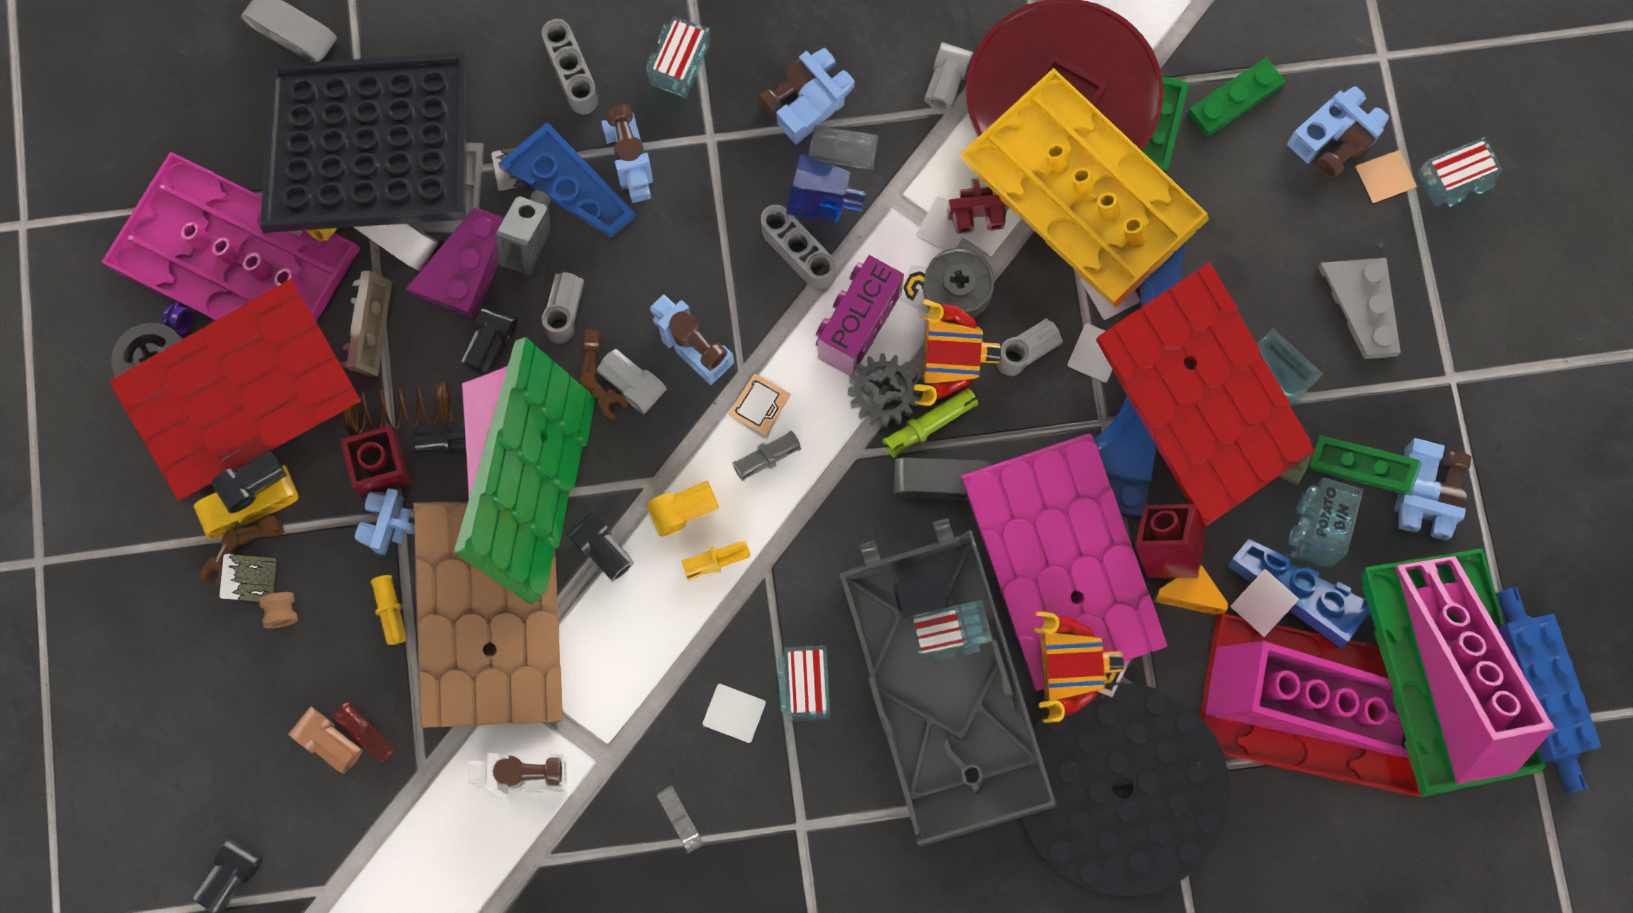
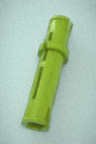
(920, 428)

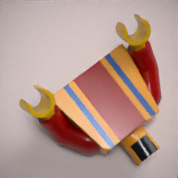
(951, 352)
(1072, 665)

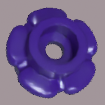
(178, 318)

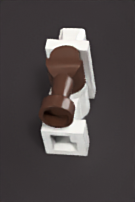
(511, 773)

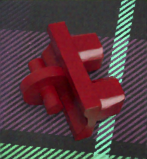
(976, 203)

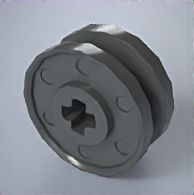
(964, 267)

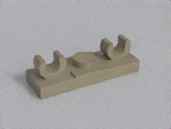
(368, 324)

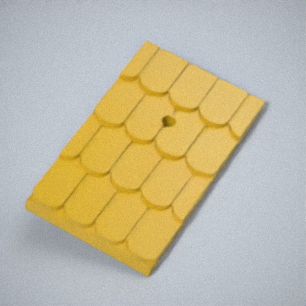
(1084, 187)

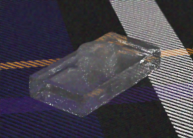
(843, 147)

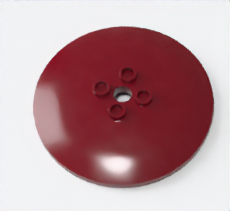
(1083, 43)

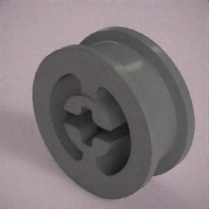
(128, 351)

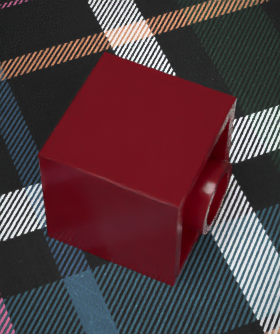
(376, 461)
(1170, 541)

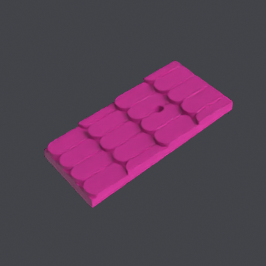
(205, 247)
(1059, 531)

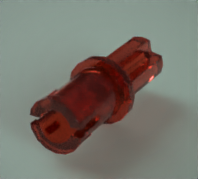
(363, 732)

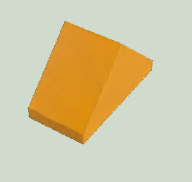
(1193, 594)

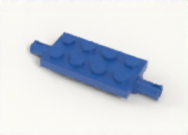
(1550, 673)

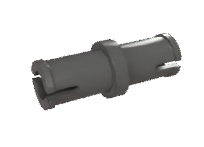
(766, 455)

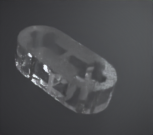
(680, 819)

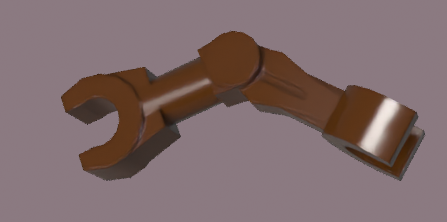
(588, 380)
(232, 540)

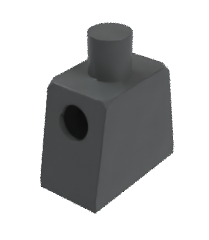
(524, 232)

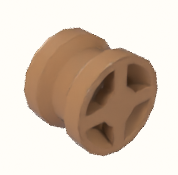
(278, 610)

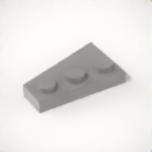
(1367, 303)

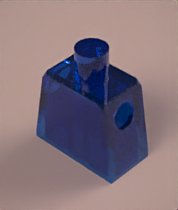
(822, 191)

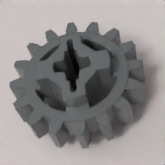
(872, 384)

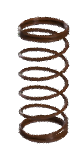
(442, 397)

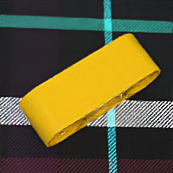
(217, 520)

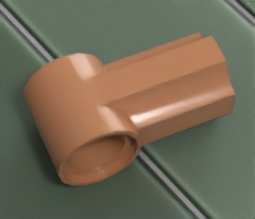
(319, 736)

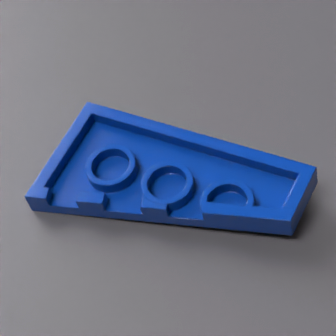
(555, 168)
(1320, 604)

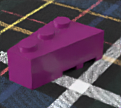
(462, 266)

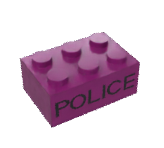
(859, 314)

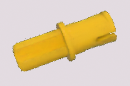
(715, 559)
(389, 609)

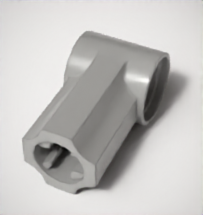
(949, 69)
(562, 306)
(1029, 346)
(638, 386)

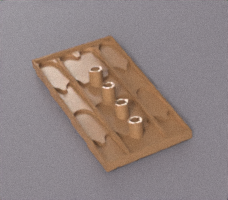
(464, 611)

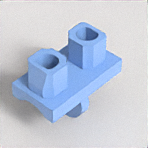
(388, 508)

